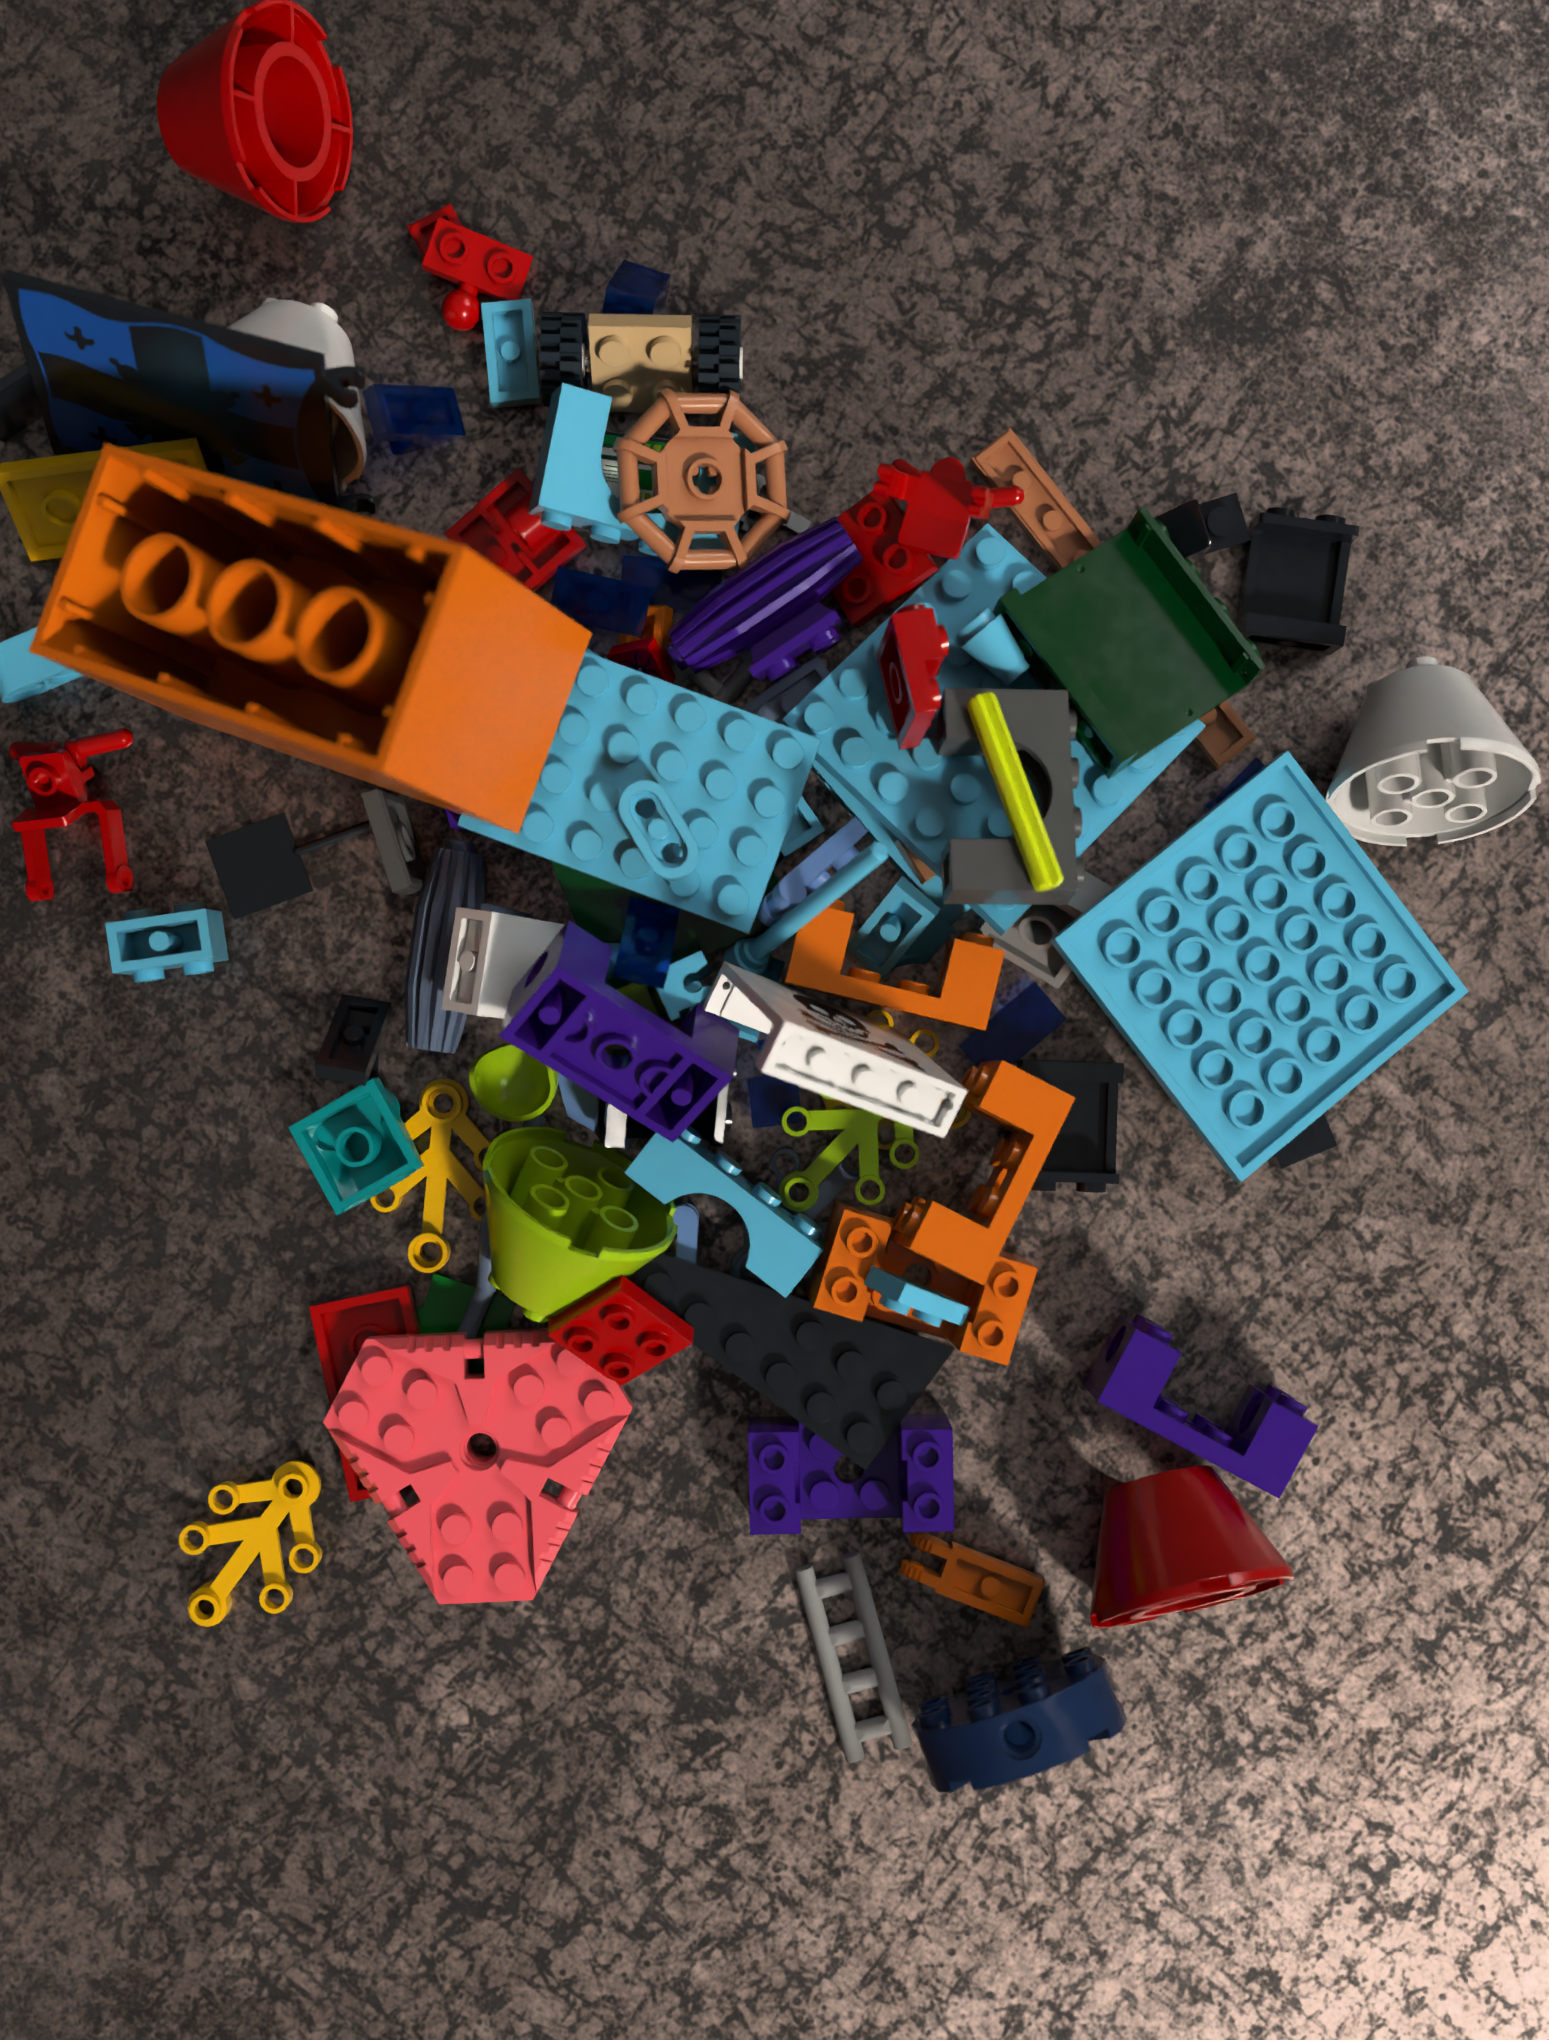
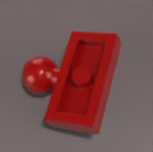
(477, 267)

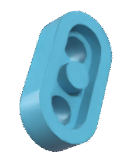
(658, 831)

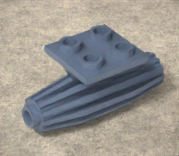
(451, 881)

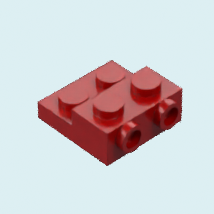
(908, 667)

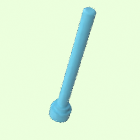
(754, 953)

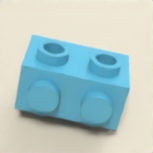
(153, 943)

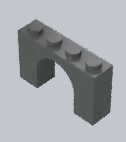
(1041, 732)

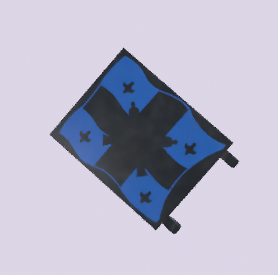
(155, 377)

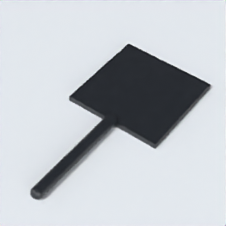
(264, 864)

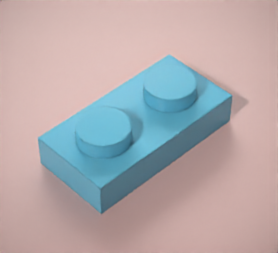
(511, 353)
(927, 1303)

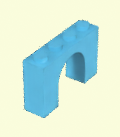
(570, 477)

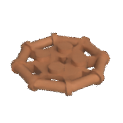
(682, 501)

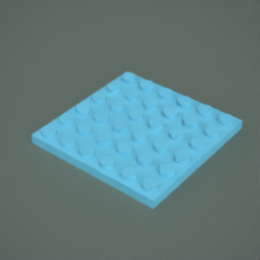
(948, 797)
(1259, 966)

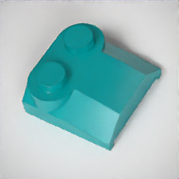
(357, 1145)

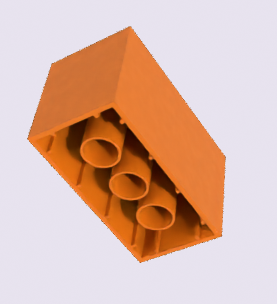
(314, 634)

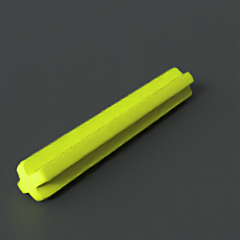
(1014, 792)

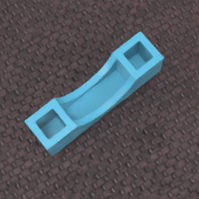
(780, 1243)

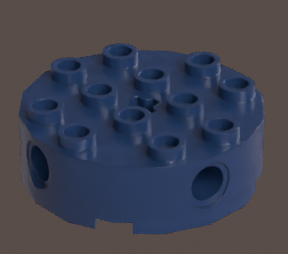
(1018, 1721)

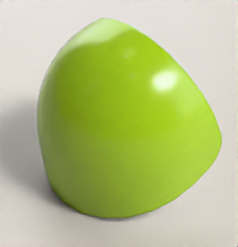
(512, 1083)

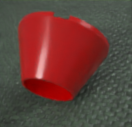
(261, 112)
(1177, 1547)

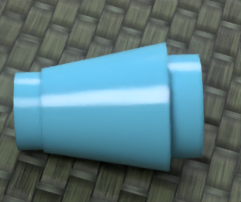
(994, 646)

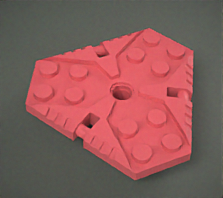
(479, 1519)

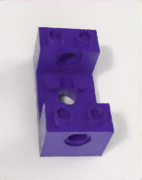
(569, 1014)
(1260, 1440)
(796, 1477)

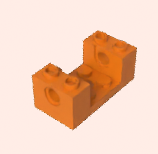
(962, 988)
(1034, 1117)
(864, 1239)

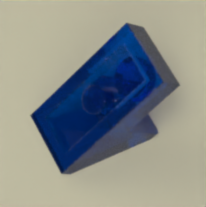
(413, 416)

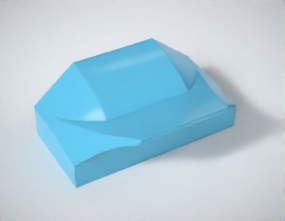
(900, 931)

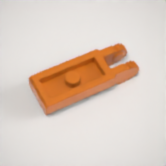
(976, 1579)

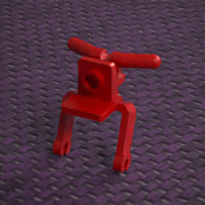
(939, 504)
(61, 796)

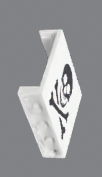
(838, 1051)

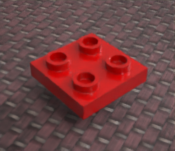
(512, 538)
(886, 568)
(620, 1331)

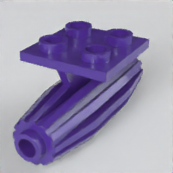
(771, 607)

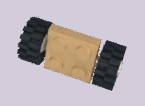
(639, 355)

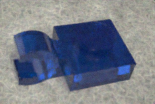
(771, 1098)

